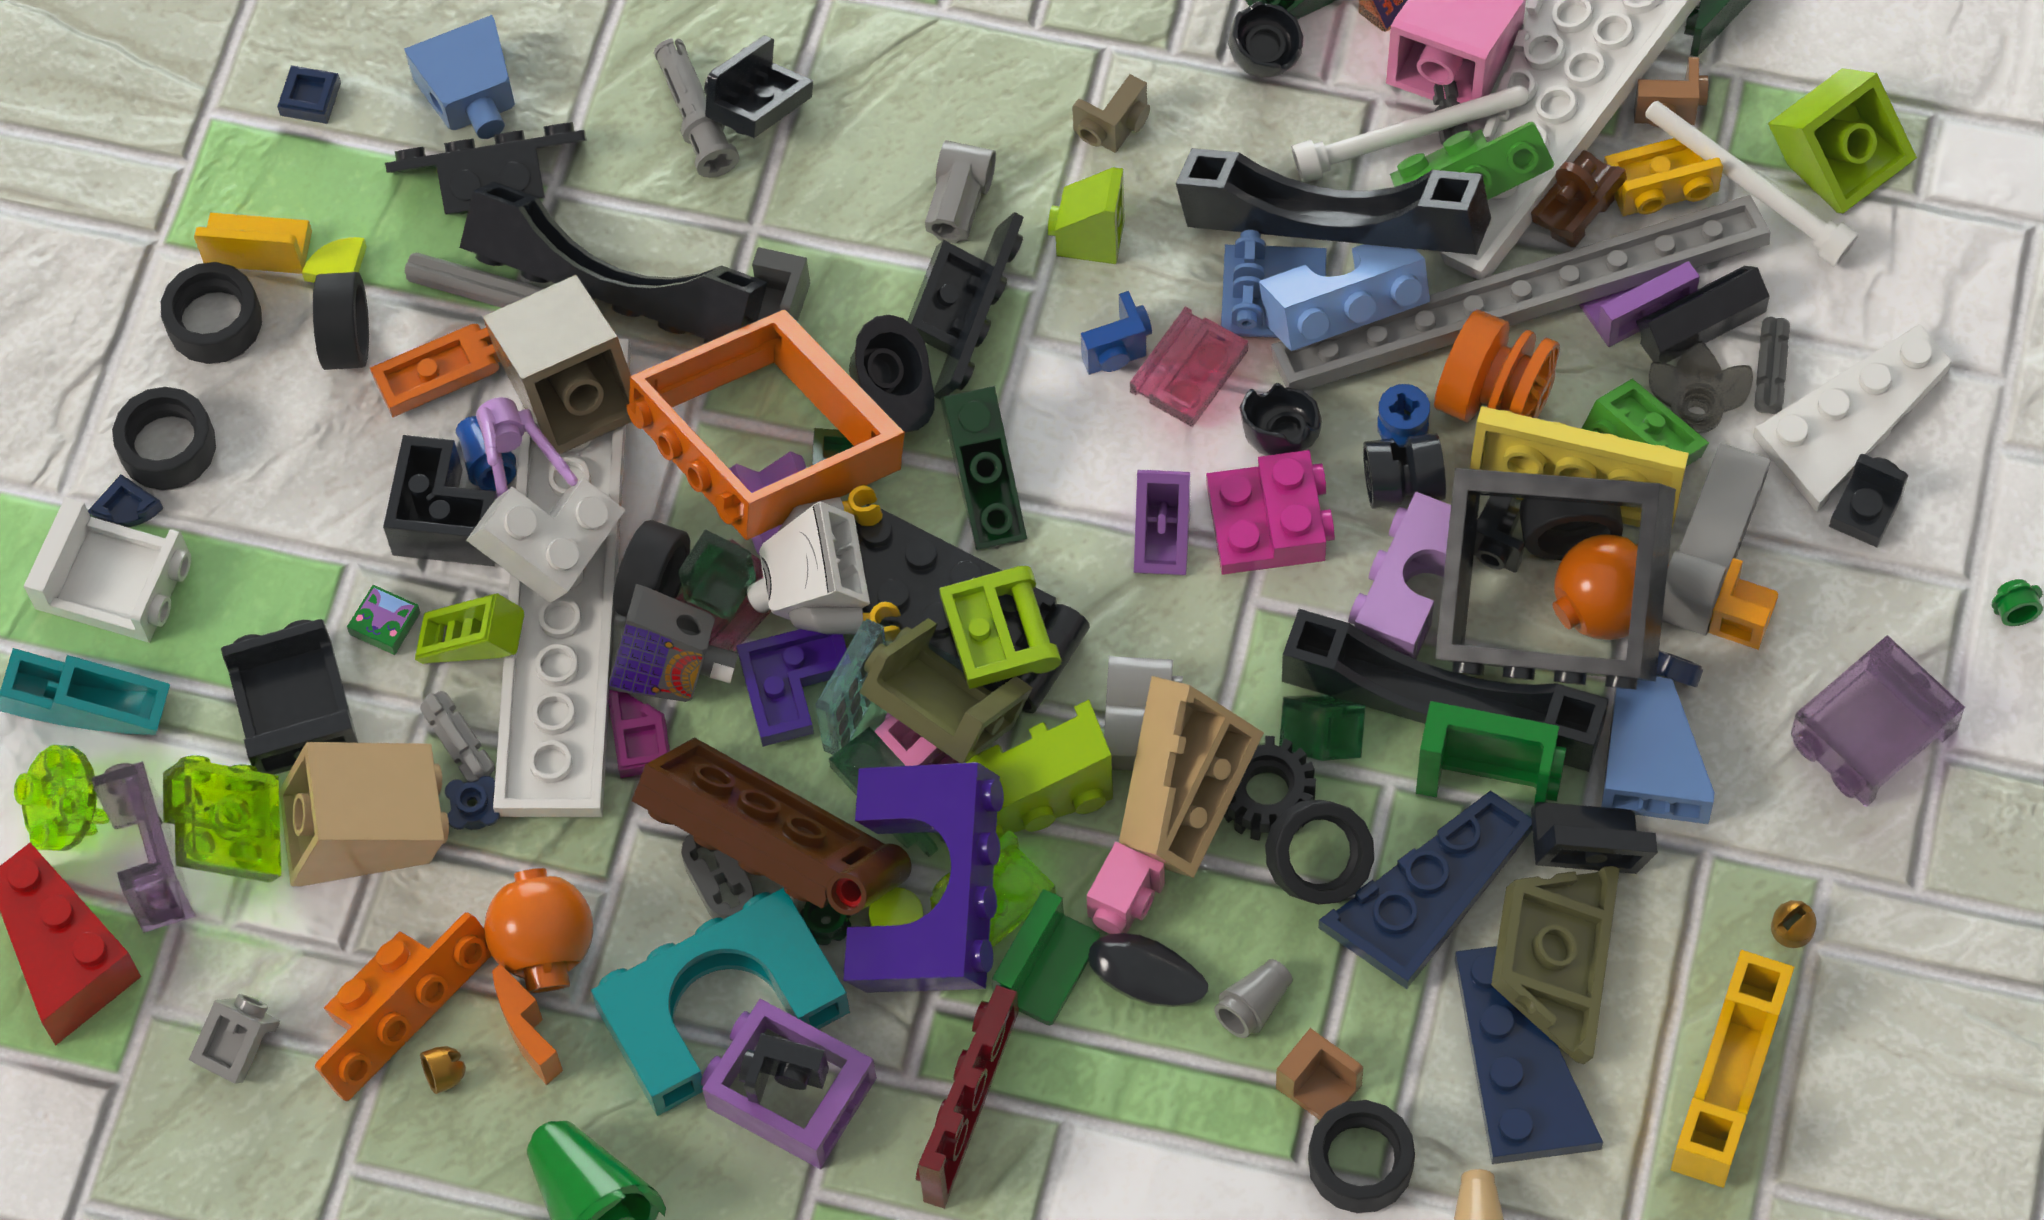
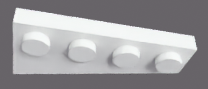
(1851, 414)

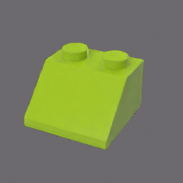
(1843, 138)

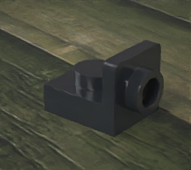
(1869, 499)
(1493, 535)
(788, 1061)

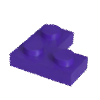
(775, 675)

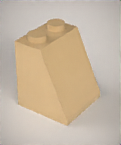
(361, 810)

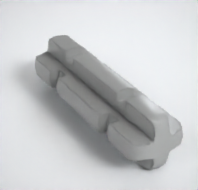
(457, 736)

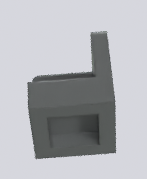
(786, 279)

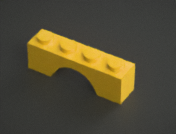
(1732, 1068)

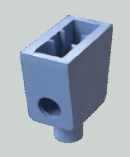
(464, 77)

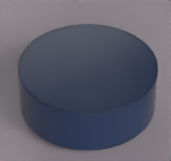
(1679, 669)

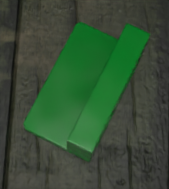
(1045, 959)

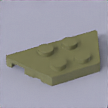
(1557, 953)

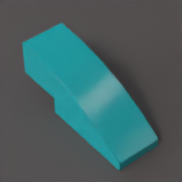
(81, 694)

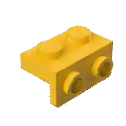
(1663, 176)

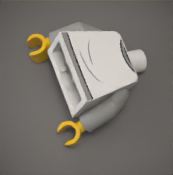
(817, 568)

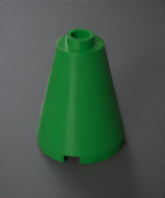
(585, 1180)

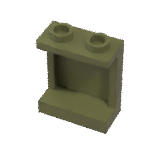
(935, 696)

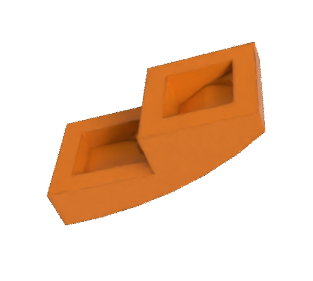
(522, 1016)

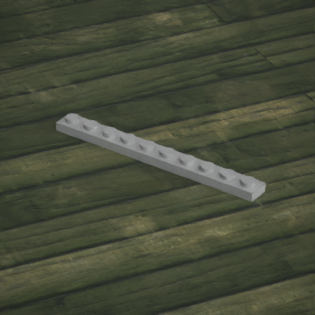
(1530, 291)

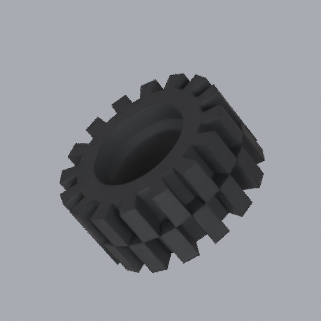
(1279, 761)

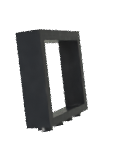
(1649, 581)

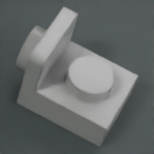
(232, 1036)

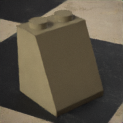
(563, 363)

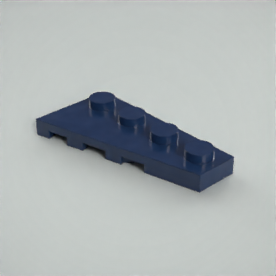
(1423, 898)
(1520, 1074)

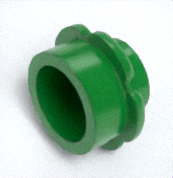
(2017, 602)

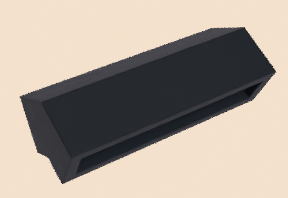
(1704, 314)

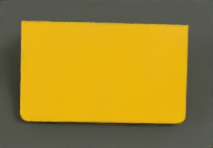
(255, 242)

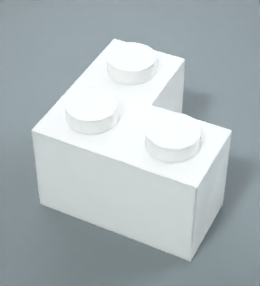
(546, 548)

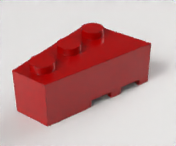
(60, 944)

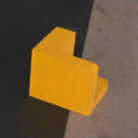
(1742, 609)

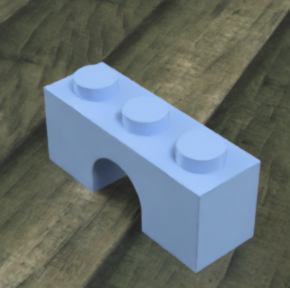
(1313, 307)

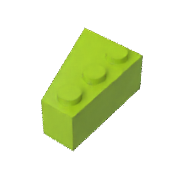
(1052, 773)

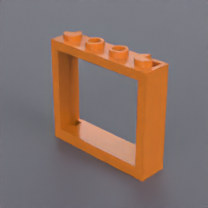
(821, 379)

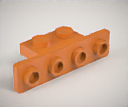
(395, 999)

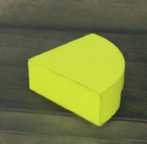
(336, 257)

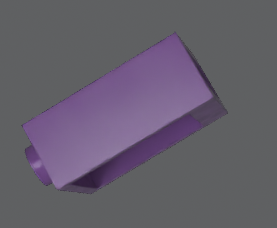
(835, 1110)

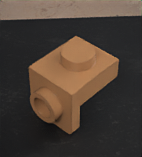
(1677, 95)

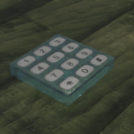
(841, 704)

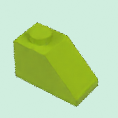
(1090, 218)

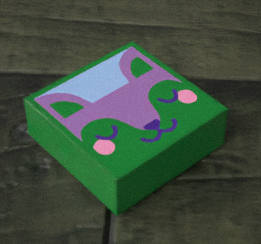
(383, 619)

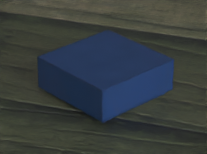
(309, 94)

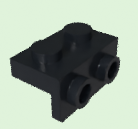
(753, 91)

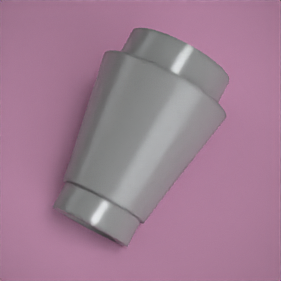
(1252, 999)

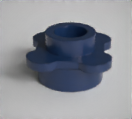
(472, 817)

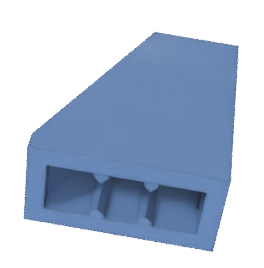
(1654, 756)

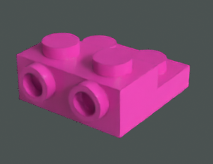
(1270, 513)

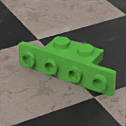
(1501, 162)

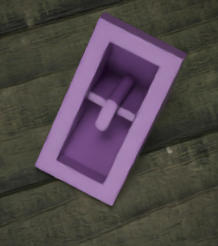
(1162, 522)

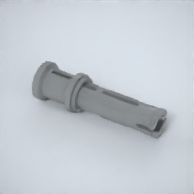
(705, 135)

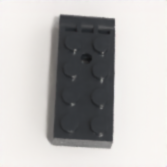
(909, 568)

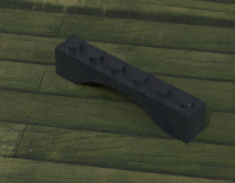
(1430, 213)
(520, 233)
(1352, 666)

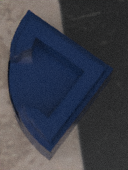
(125, 504)

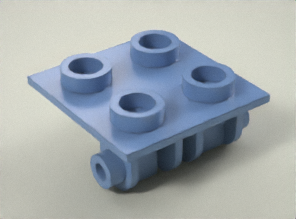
(1243, 269)

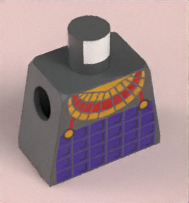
(667, 649)

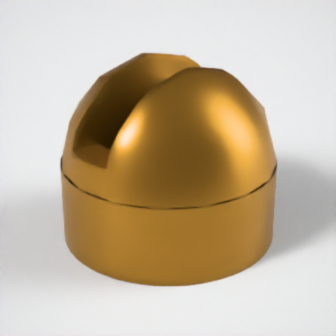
(1801, 931)
(442, 1068)

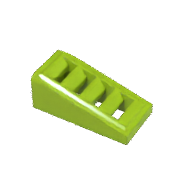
(475, 631)

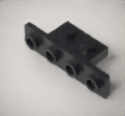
(509, 162)
(957, 298)

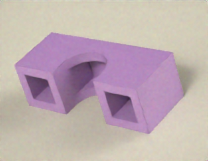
(1419, 546)

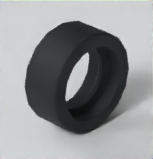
(202, 280)
(340, 320)
(149, 407)
(1557, 526)
(651, 561)
(1358, 864)
(1358, 1115)

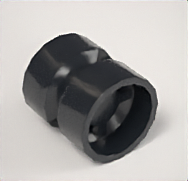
(1402, 470)

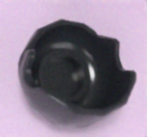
(1265, 40)
(1280, 420)

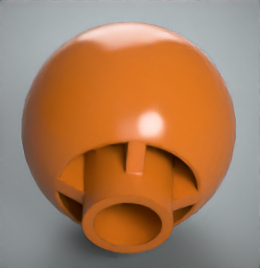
(1597, 587)
(539, 929)

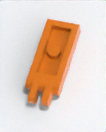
(435, 369)

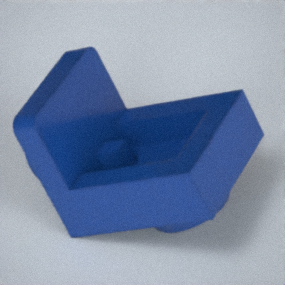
(1119, 342)

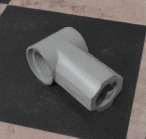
(961, 178)

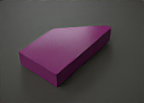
(638, 733)

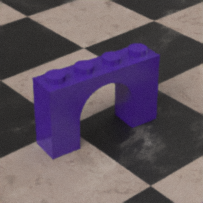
(952, 941)

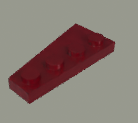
(965, 1101)

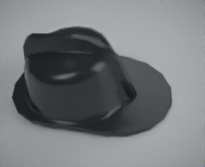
(894, 370)

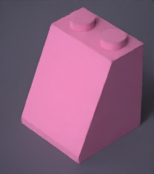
(1451, 42)

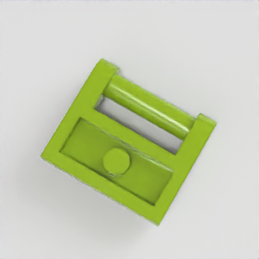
(982, 631)

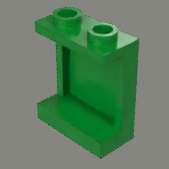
(1489, 748)

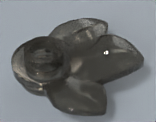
(1702, 384)

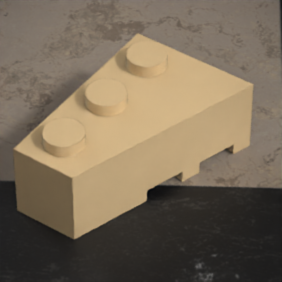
(1184, 774)

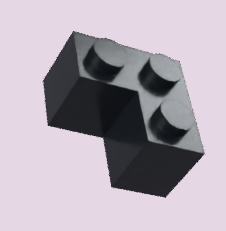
(427, 508)

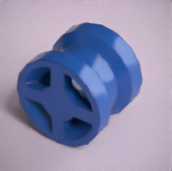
(1393, 421)

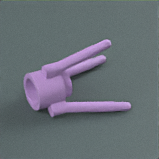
(503, 432)

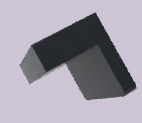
(1589, 838)

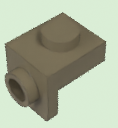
(1123, 114)

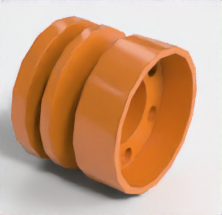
(1494, 375)

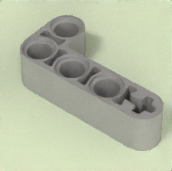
(1713, 537)

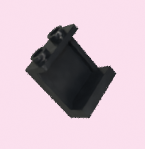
(288, 693)

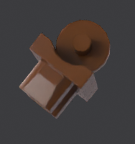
(1577, 197)

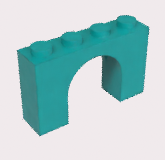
(759, 939)

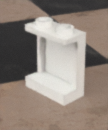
(107, 573)

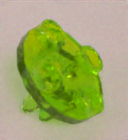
(59, 799)

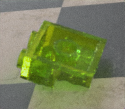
(224, 818)

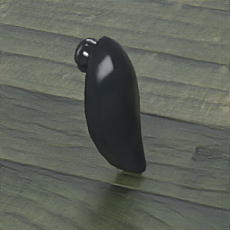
(1146, 970)

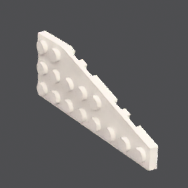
(1578, 71)

